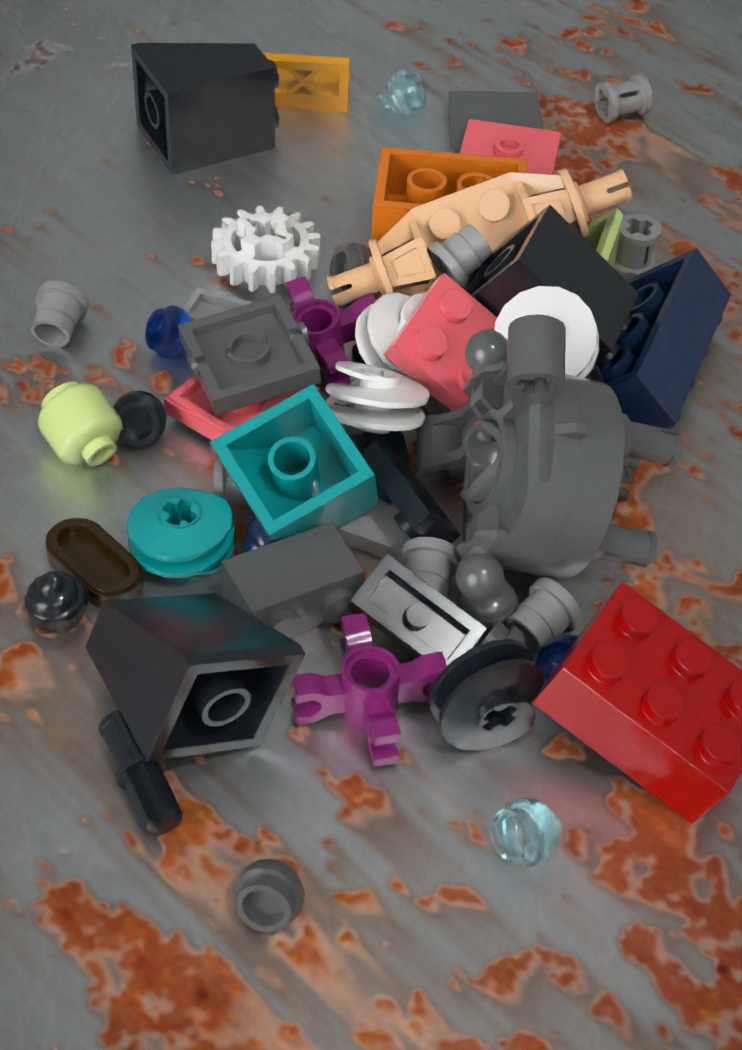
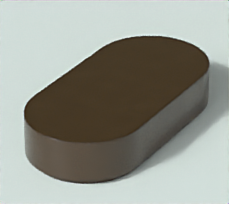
(95, 559)

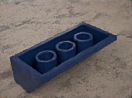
(666, 339)

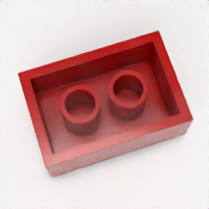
(652, 703)

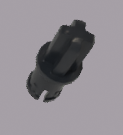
(141, 778)

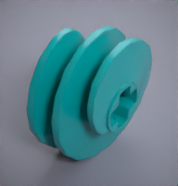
(181, 532)

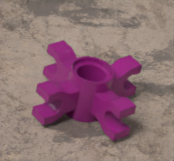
(326, 326)
(366, 689)

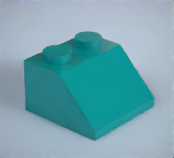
(297, 467)

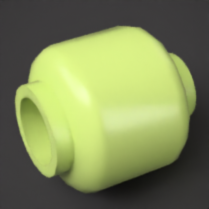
(80, 424)

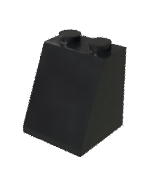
(204, 101)
(556, 255)
(192, 672)

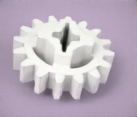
(268, 248)

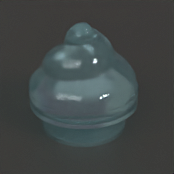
(403, 93)
(525, 832)

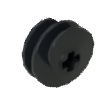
(487, 695)

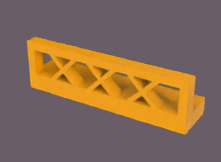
(312, 82)

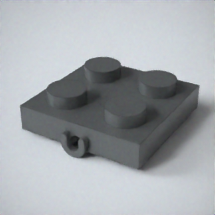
(249, 354)

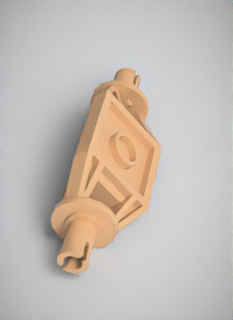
(492, 207)

